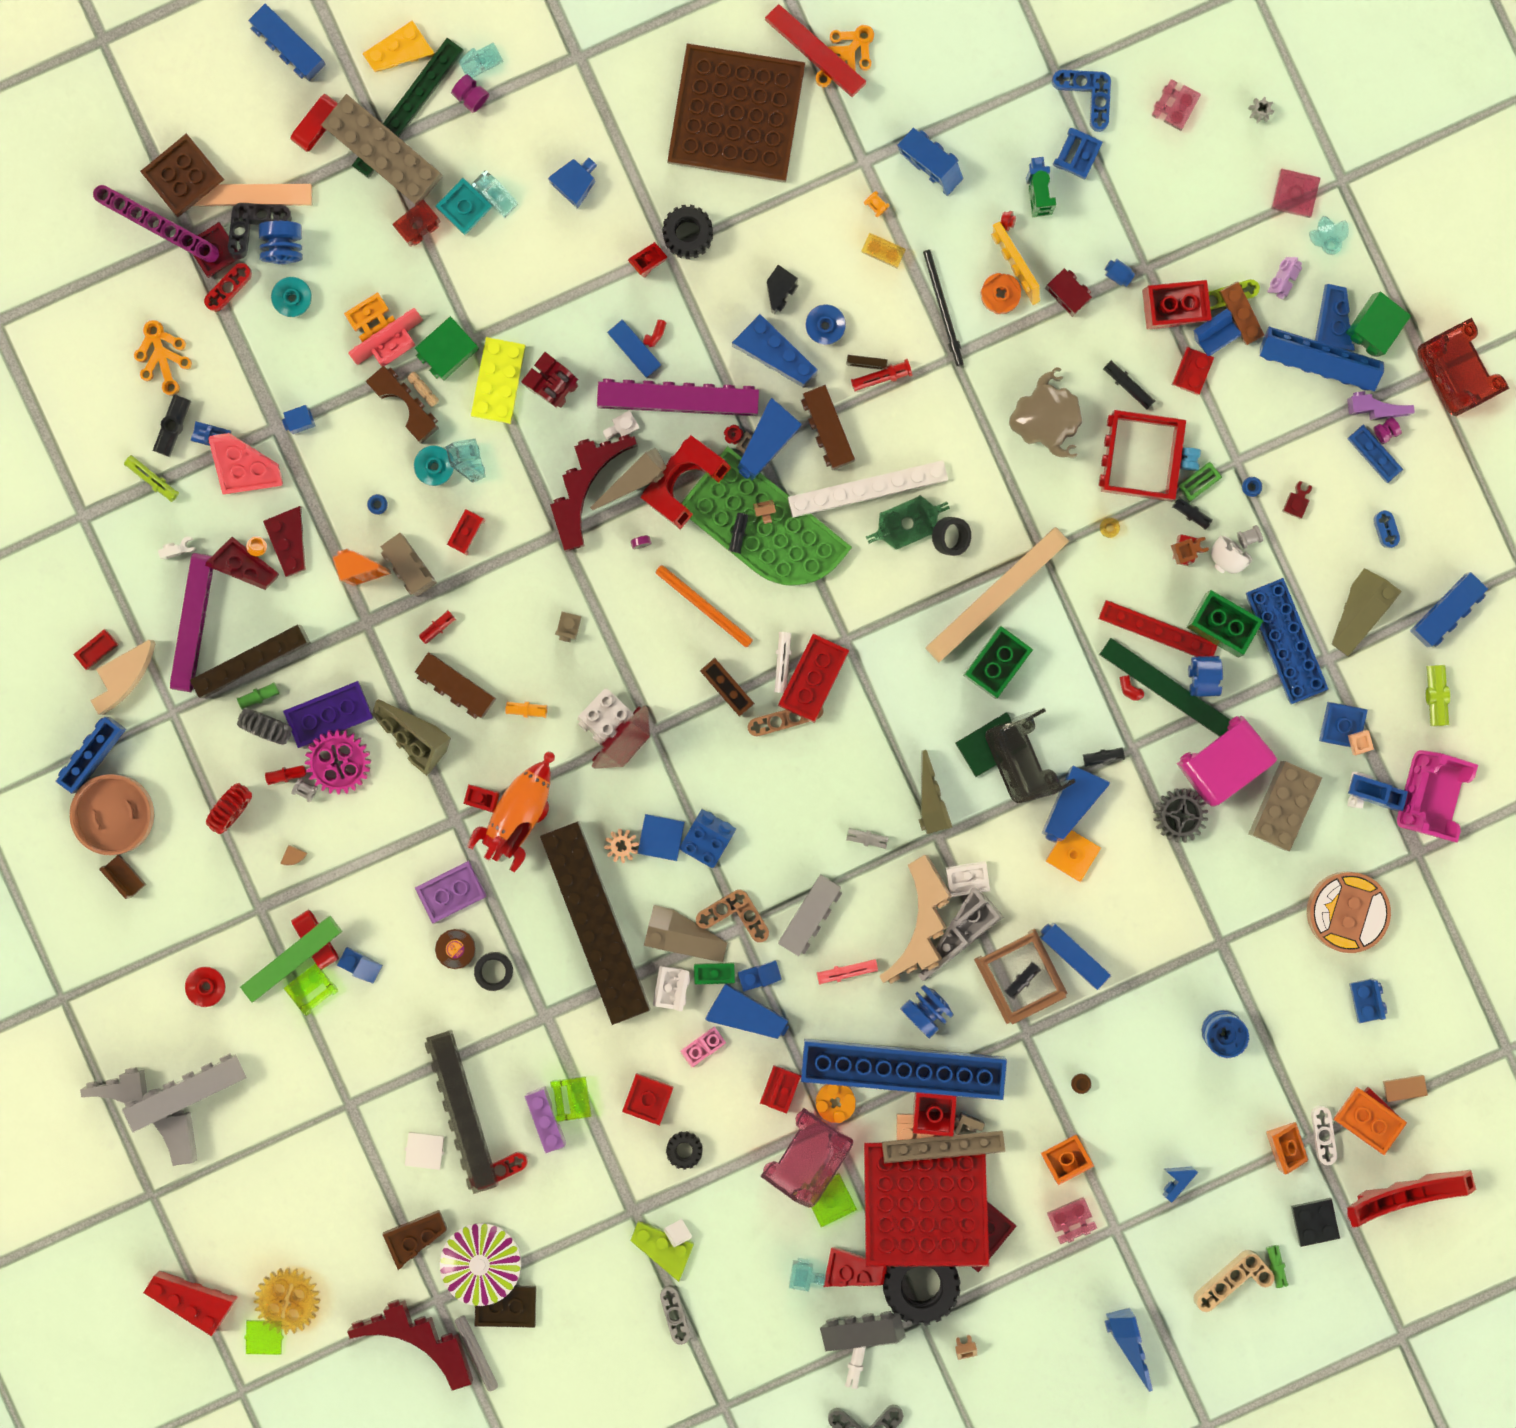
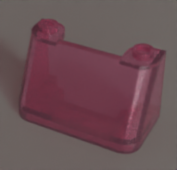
(809, 1160)

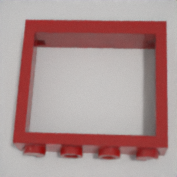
(1175, 457)

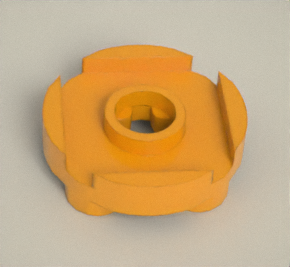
(839, 1113)

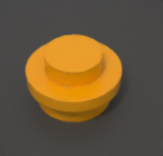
(256, 546)

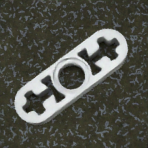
(1331, 1140)

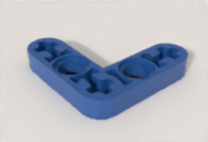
(1091, 86)

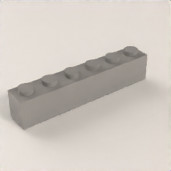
(183, 1093)

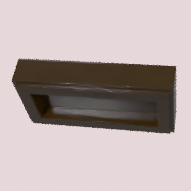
(866, 362)

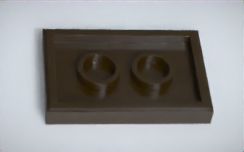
(514, 1310)

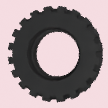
(921, 1310)

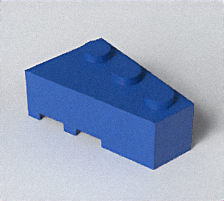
(931, 159)

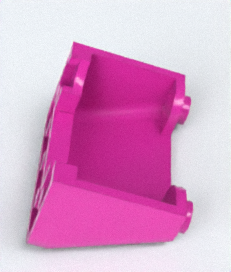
(1227, 762)
(1433, 794)

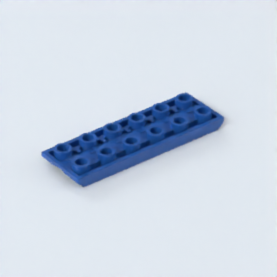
(1287, 641)

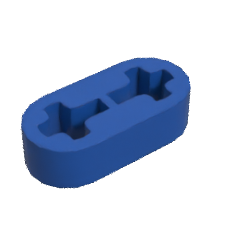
(1382, 531)

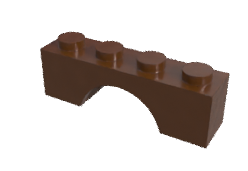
(386, 385)

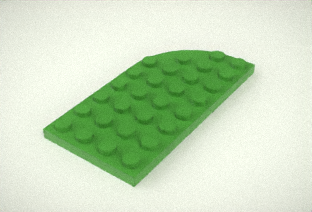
(780, 551)

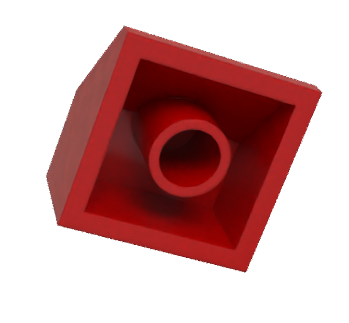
(934, 1114)

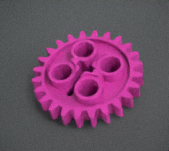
(356, 757)

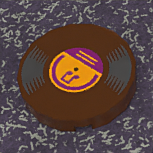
(455, 948)

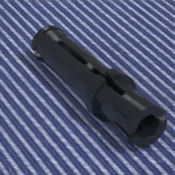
(1122, 378)

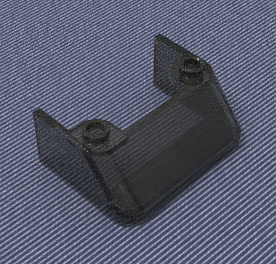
(1019, 762)

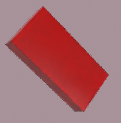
(95, 649)

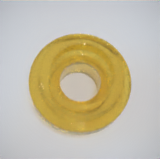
(1116, 527)

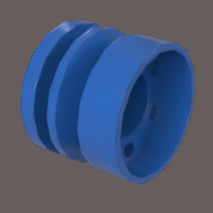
(280, 241)
(927, 1011)
(1236, 1035)

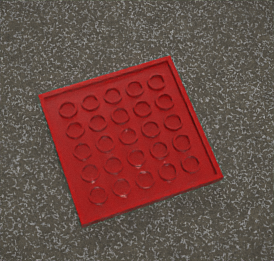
(925, 1211)

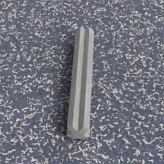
(476, 1353)

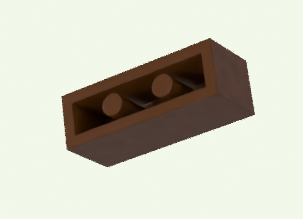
(727, 687)

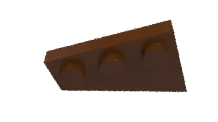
(410, 1238)

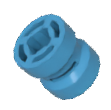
(1190, 459)

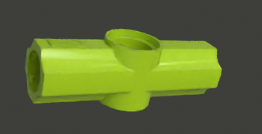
(1437, 695)

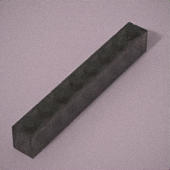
(462, 1112)

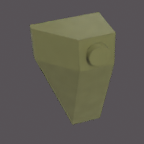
(1366, 604)
(420, 739)
(932, 809)

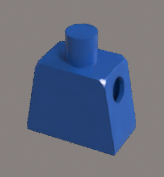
(574, 180)

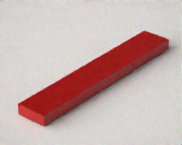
(815, 50)
(1156, 630)

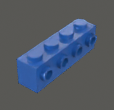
(90, 755)

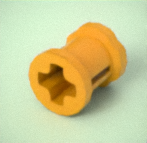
(876, 204)

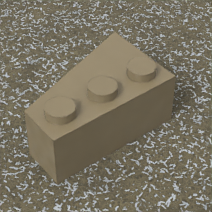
(407, 565)

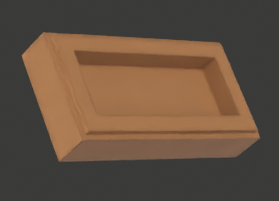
(1405, 1088)

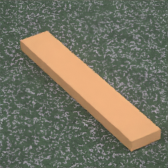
(258, 194)

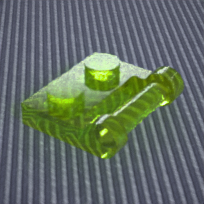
(305, 984)
(577, 1096)

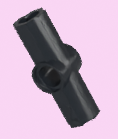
(176, 412)

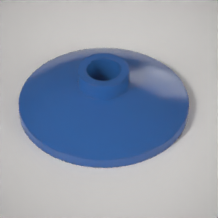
(827, 314)

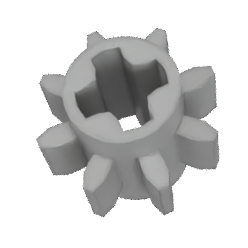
(1261, 104)

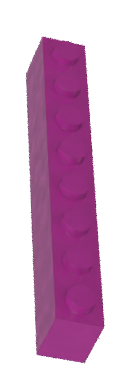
(677, 398)

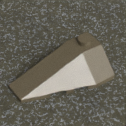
(642, 472)
(678, 934)

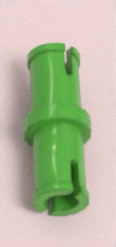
(258, 696)
(1277, 1266)

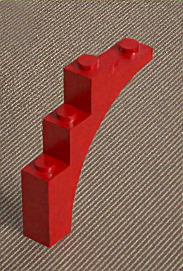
(1408, 1193)

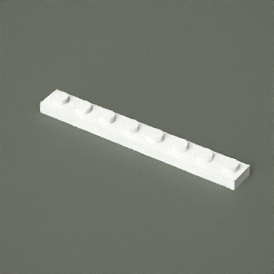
(867, 489)

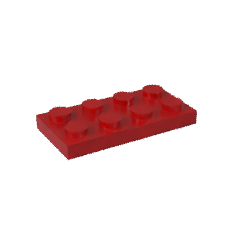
(813, 678)

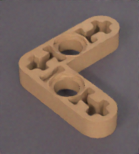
(740, 909)

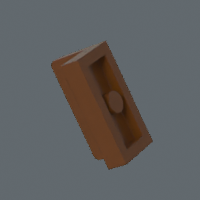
(122, 877)

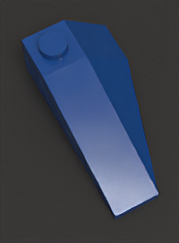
(1126, 1333)

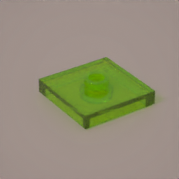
(834, 1202)

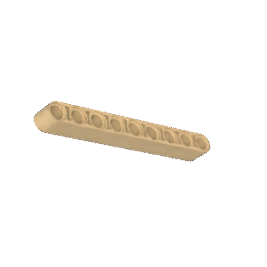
(997, 594)

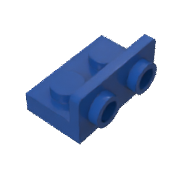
(1368, 1000)

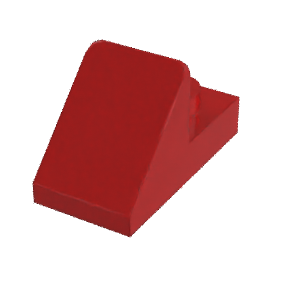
(647, 259)
(481, 798)

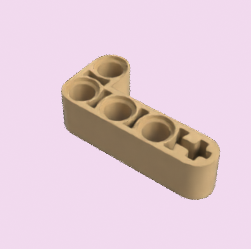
(1231, 1284)

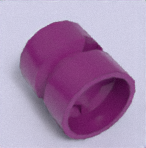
(472, 95)

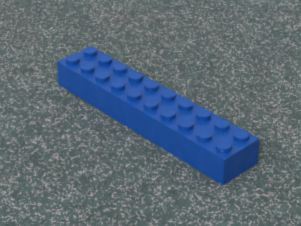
(903, 1069)

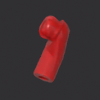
(657, 334)
(1130, 691)

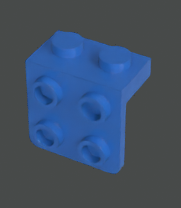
(707, 838)

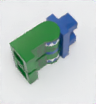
(1039, 178)

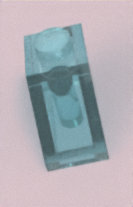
(495, 193)

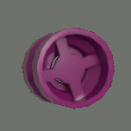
(1387, 430)

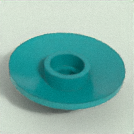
(284, 289)
(424, 461)

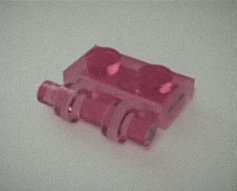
(1182, 107)
(1071, 1214)

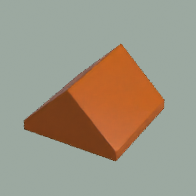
(1287, 1147)
(1067, 1159)

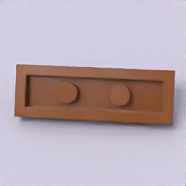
(1241, 313)

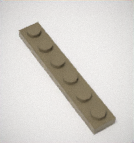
(943, 1147)

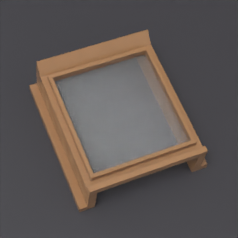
(1003, 965)

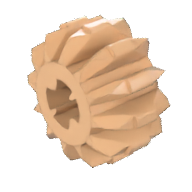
(628, 843)

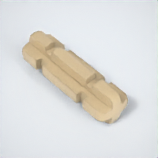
(423, 389)

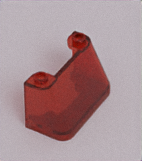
(1458, 369)

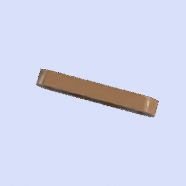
(786, 722)

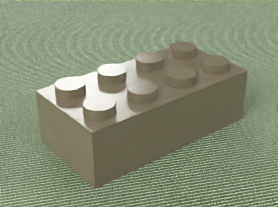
(1285, 805)

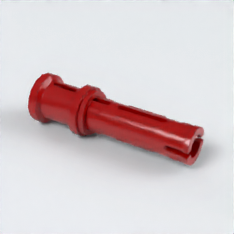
(893, 371)

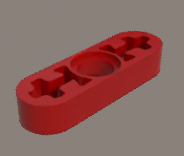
(227, 278)
(515, 1168)

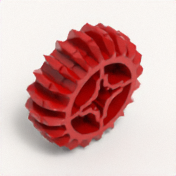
(228, 808)

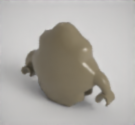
(1048, 416)

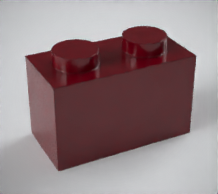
(1068, 291)

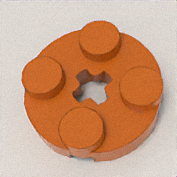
(1001, 282)

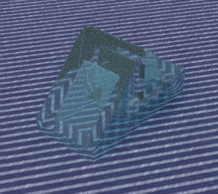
(481, 60)

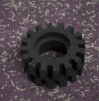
(693, 1141)

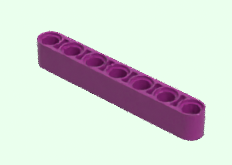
(149, 217)
(191, 623)

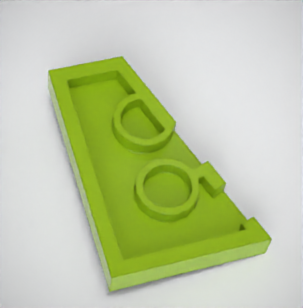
(659, 1248)

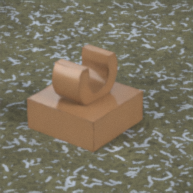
(765, 509)
(965, 1350)

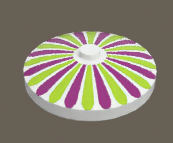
(480, 1264)

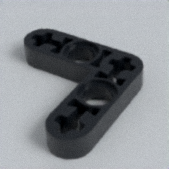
(249, 218)

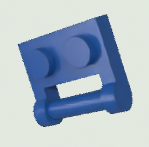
(1084, 155)

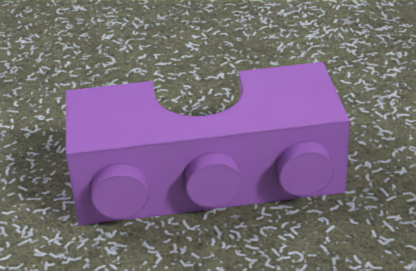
(544, 1119)

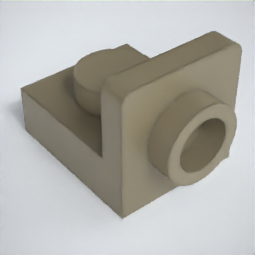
(568, 626)
(971, 1123)

